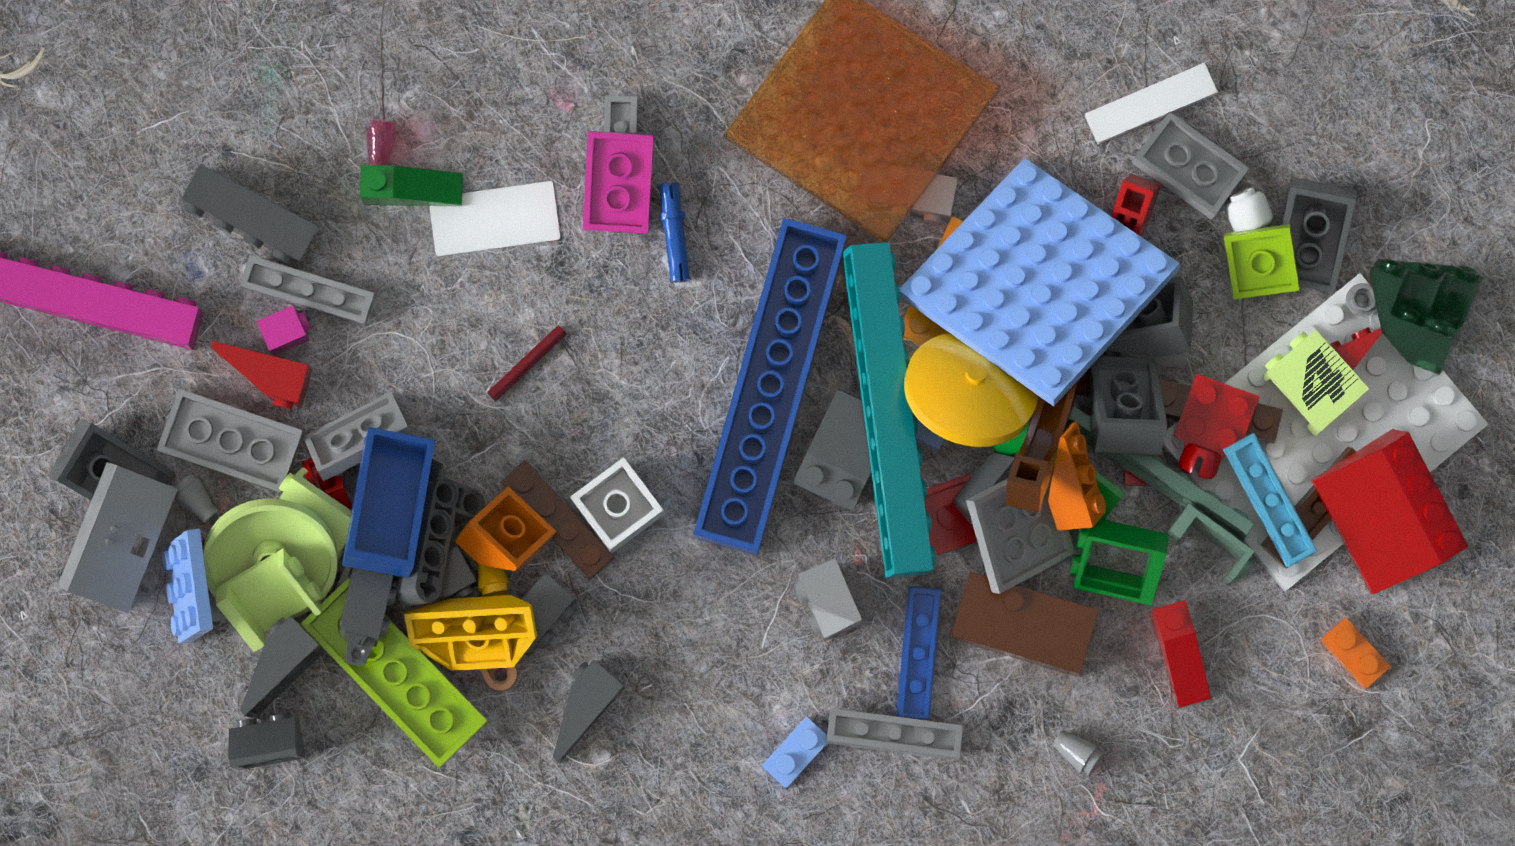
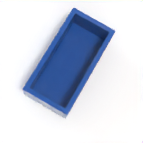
(388, 502)

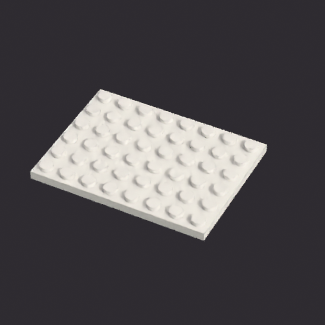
(1397, 399)

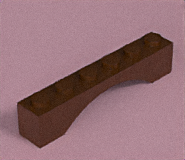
(1038, 453)

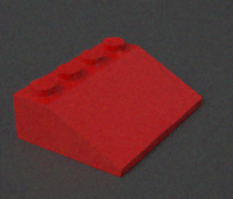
(1389, 511)

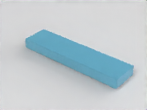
(1270, 500)

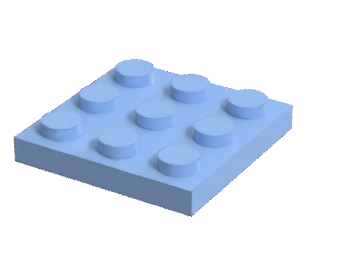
(187, 587)

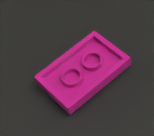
(618, 181)

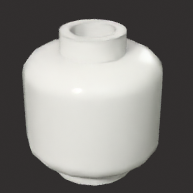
(1248, 210)

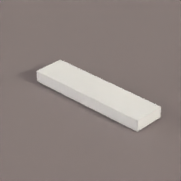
(1151, 103)

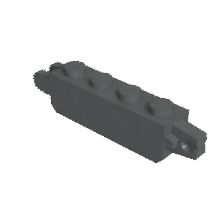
(364, 613)

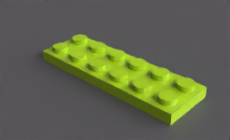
(402, 684)

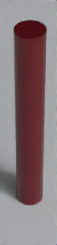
(526, 363)

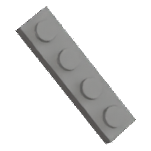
(307, 290)
(894, 734)

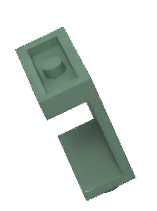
(1192, 517)

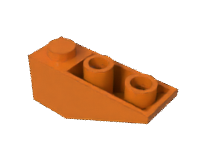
(1074, 488)

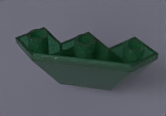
(1423, 307)

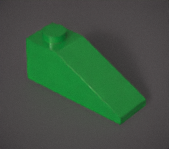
(409, 186)

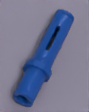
(674, 232)

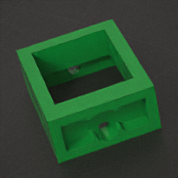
(1113, 582)

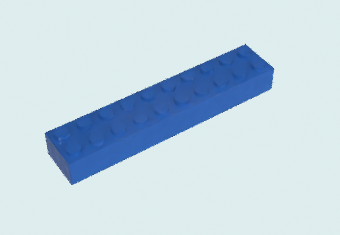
(770, 387)

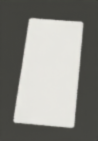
(496, 219)

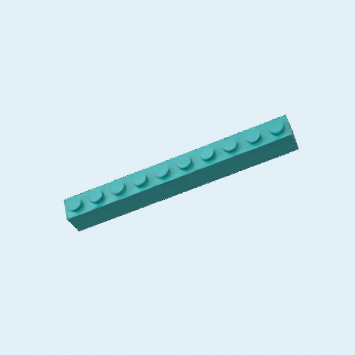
(887, 415)

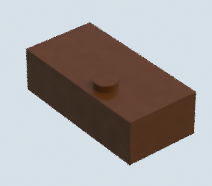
(1024, 625)

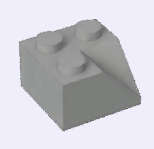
(828, 600)

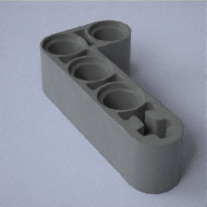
(444, 505)

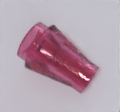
(380, 141)

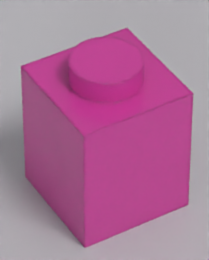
(284, 330)

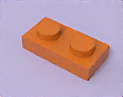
(1355, 653)

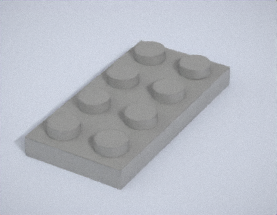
(230, 440)

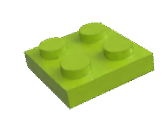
(1261, 261)

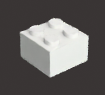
(617, 505)

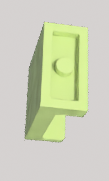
(332, 512)

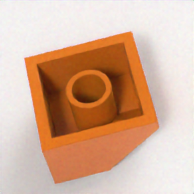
(505, 533)

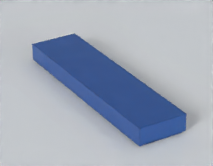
(918, 653)

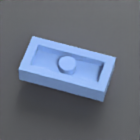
(795, 752)

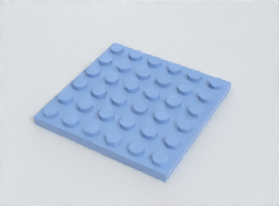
(1039, 281)

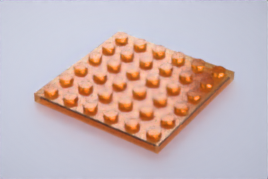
(861, 114)

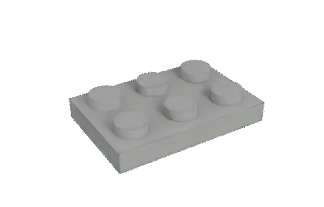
(1190, 165)
(341, 442)

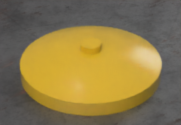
(965, 394)

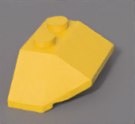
(473, 631)

